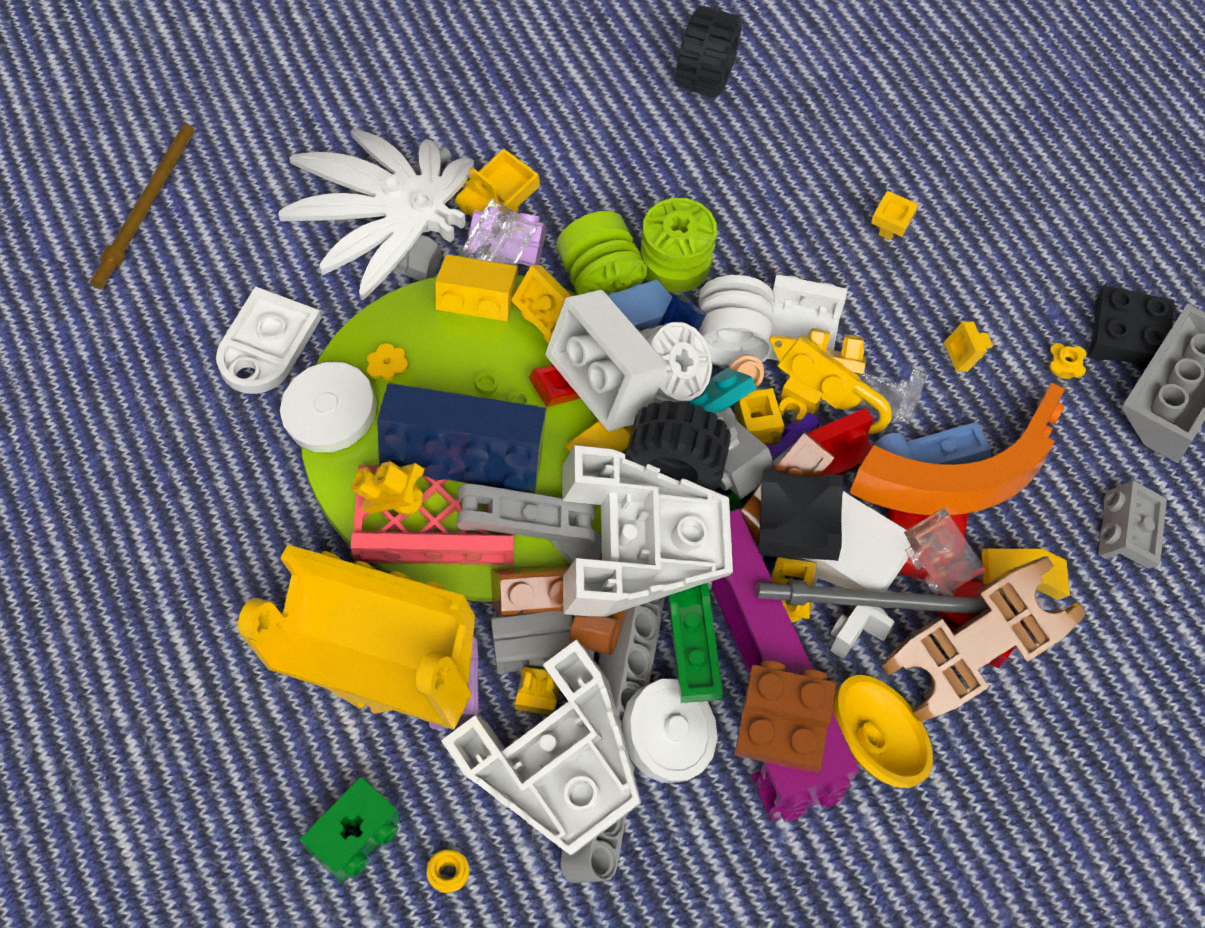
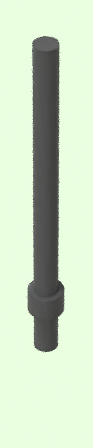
(799, 593)

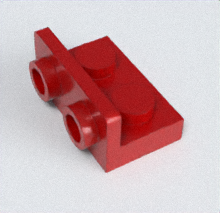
(846, 441)

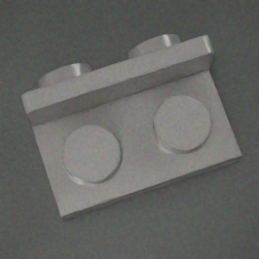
(1133, 524)

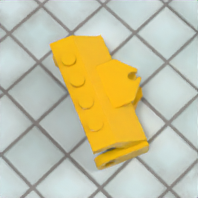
(367, 636)

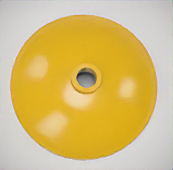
(883, 732)

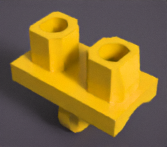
(851, 353)
(389, 488)

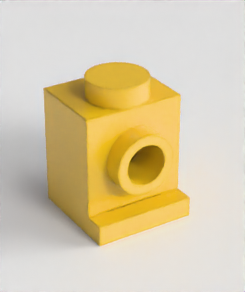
(761, 415)
(799, 569)

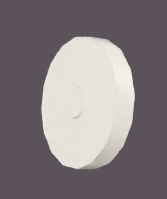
(328, 407)
(668, 737)

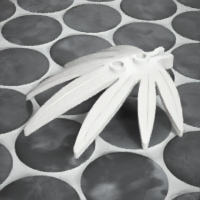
(405, 199)

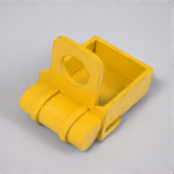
(501, 179)

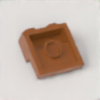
(785, 717)

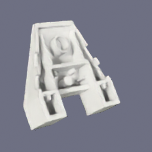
(653, 533)
(567, 771)

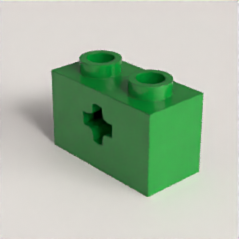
(357, 809)

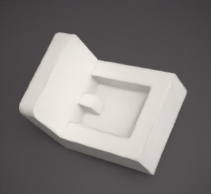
(847, 629)

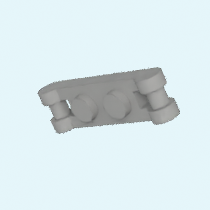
(525, 514)

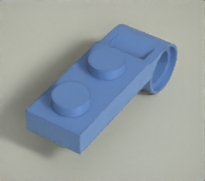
(950, 447)

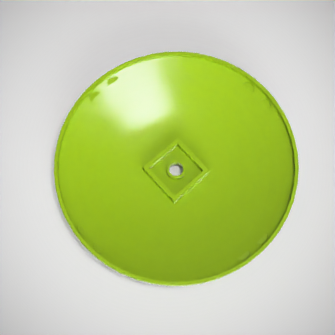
(456, 357)

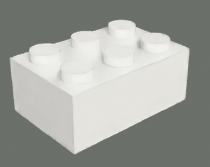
(605, 359)

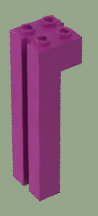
(764, 634)

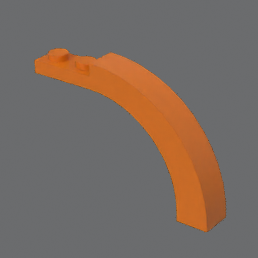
(960, 488)

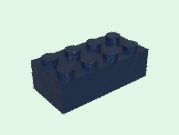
(462, 437)

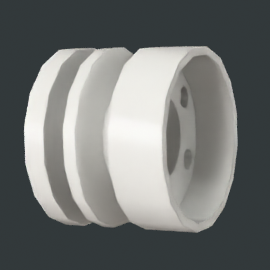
(737, 318)
(687, 359)

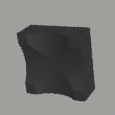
(1129, 325)
(801, 516)

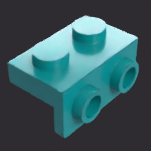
(724, 391)

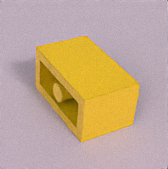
(476, 287)

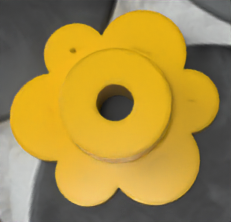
(386, 362)

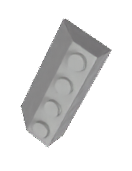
(1170, 394)

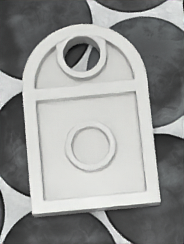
(267, 338)

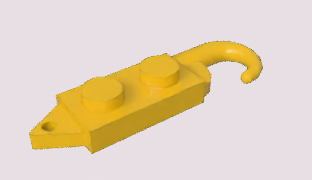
(824, 373)

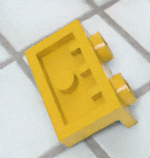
(540, 299)

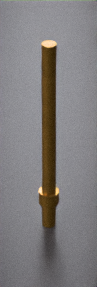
(114, 254)

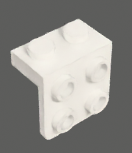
(804, 306)

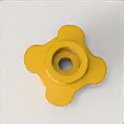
(1064, 368)

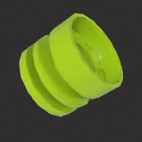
(678, 244)
(600, 254)

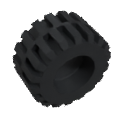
(708, 51)
(680, 442)

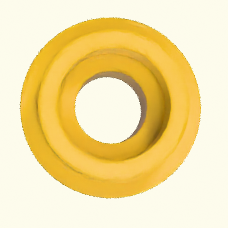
(447, 858)

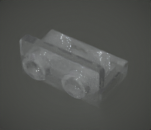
(499, 235)
(943, 552)

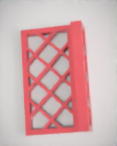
(428, 546)

